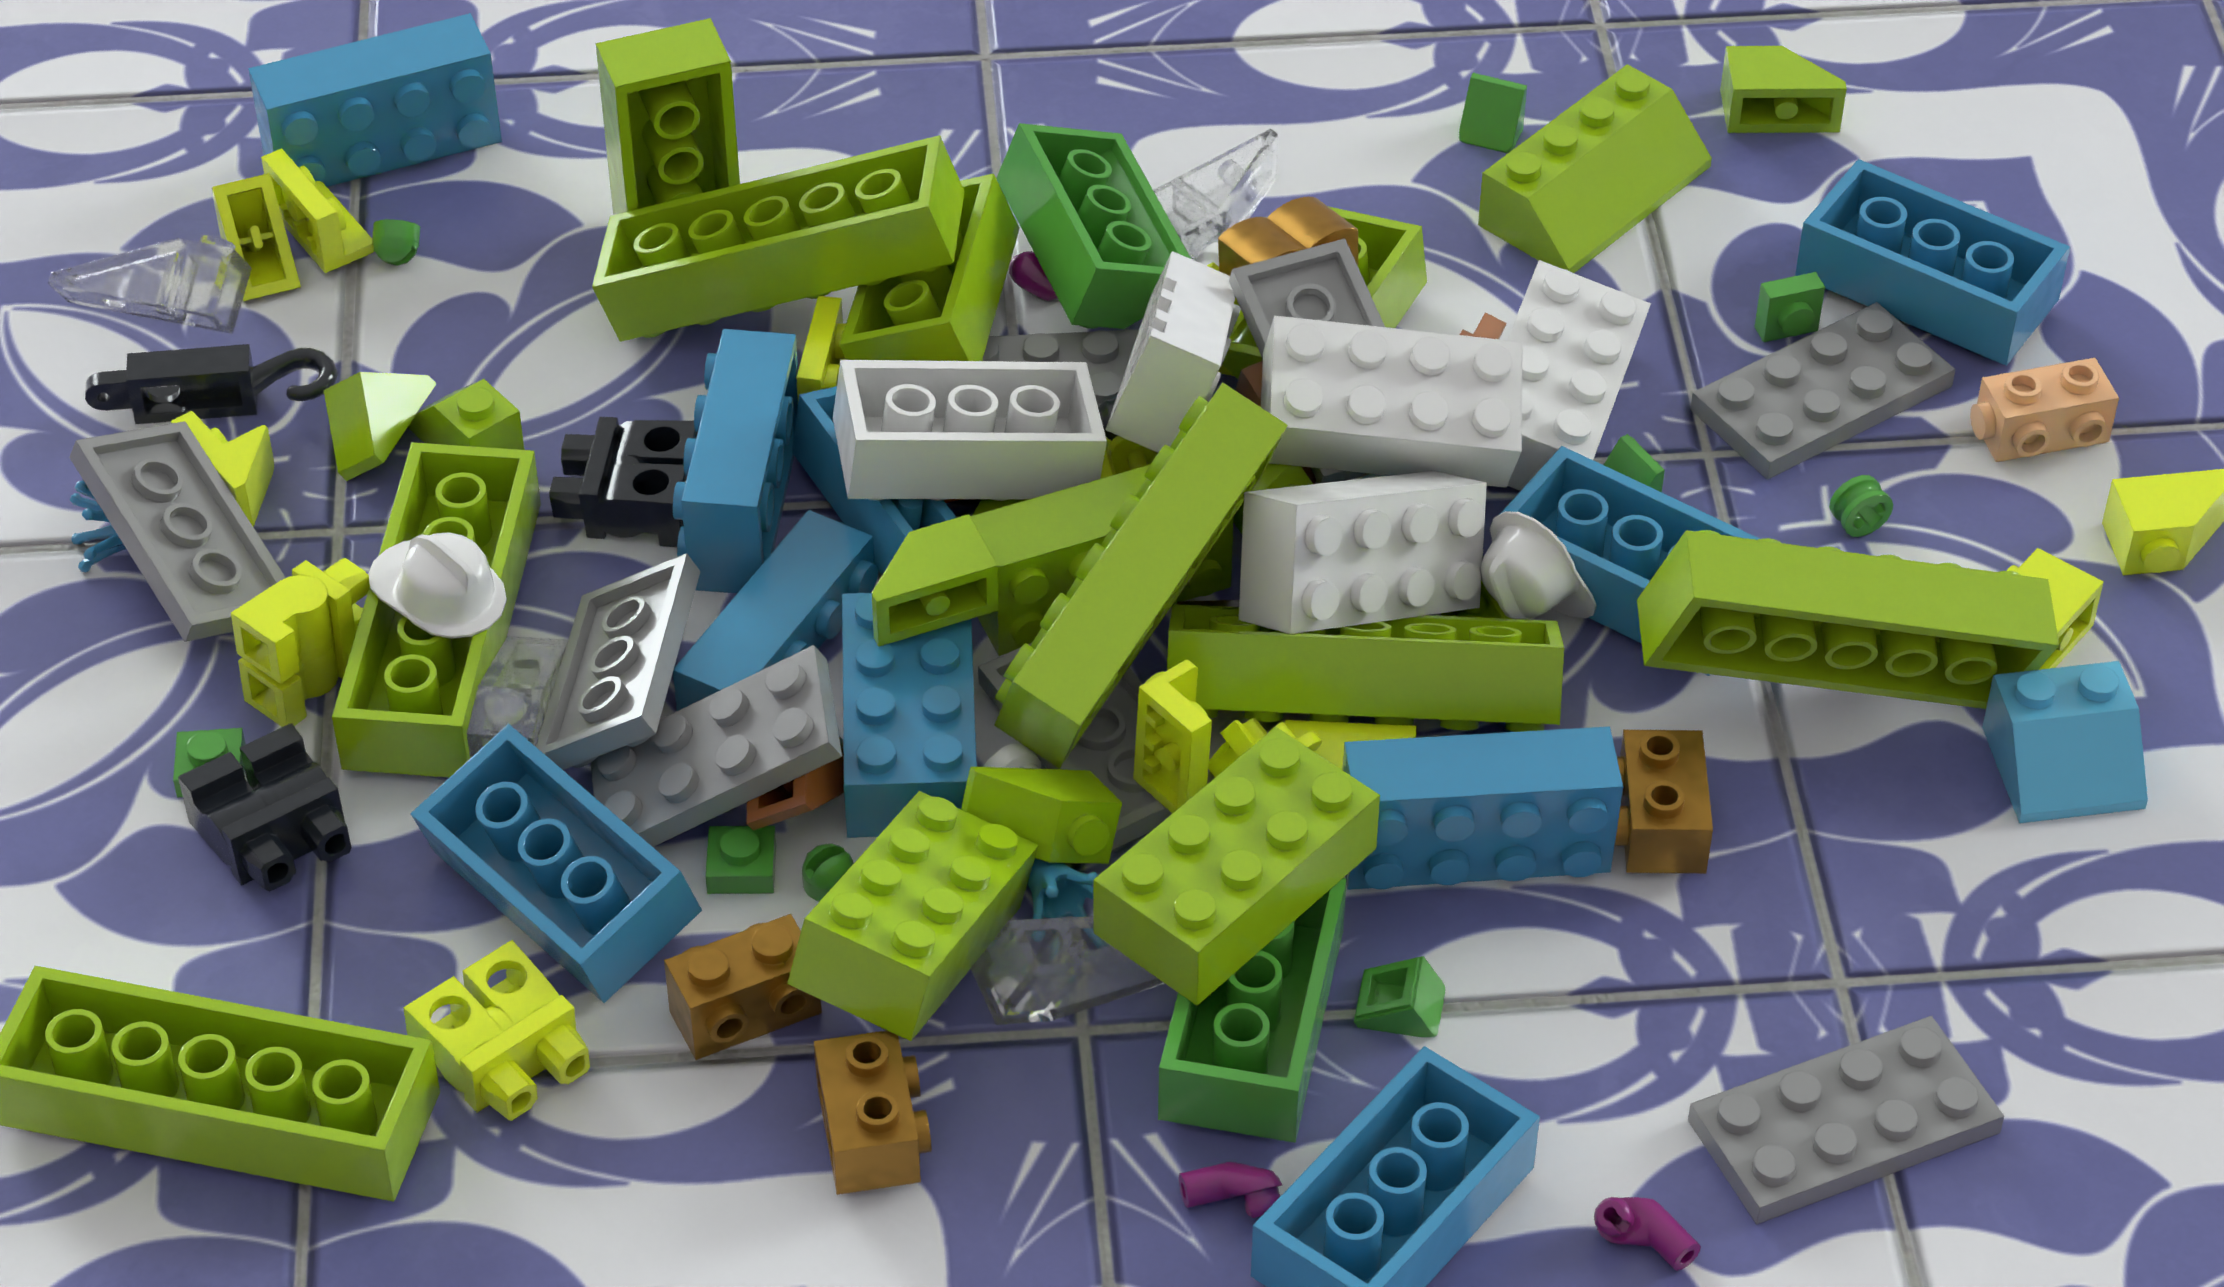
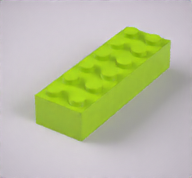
(780, 239)
(1135, 573)
(1842, 619)
(1383, 670)
(412, 691)
(215, 1082)

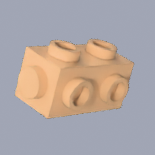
(2044, 409)

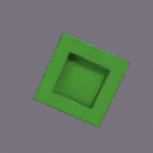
(1789, 307)
(203, 746)
(740, 860)

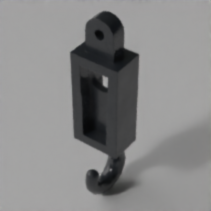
(208, 382)

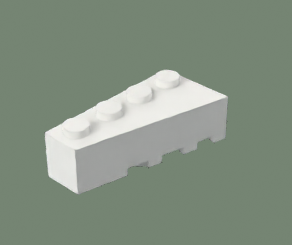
(1175, 352)

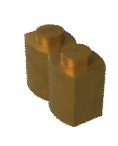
(1288, 229)

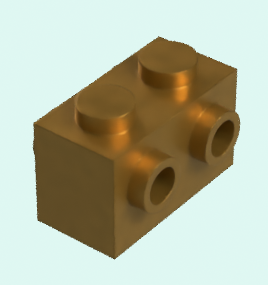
(1664, 802)
(737, 987)
(869, 1111)

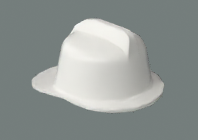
(1532, 571)
(440, 584)

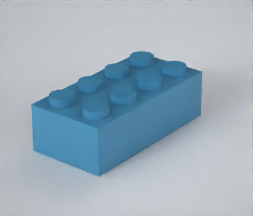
(380, 101)
(1933, 261)
(739, 459)
(1611, 530)
(903, 717)
(1489, 806)
(557, 862)
(1399, 1184)

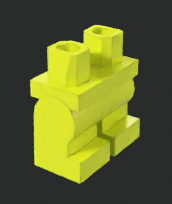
(298, 637)
(500, 1033)

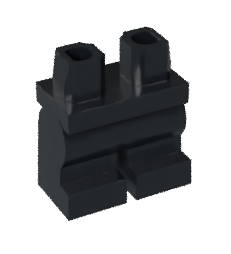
(625, 478)
(273, 815)

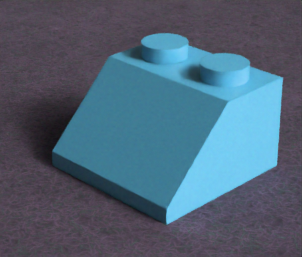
(2067, 741)

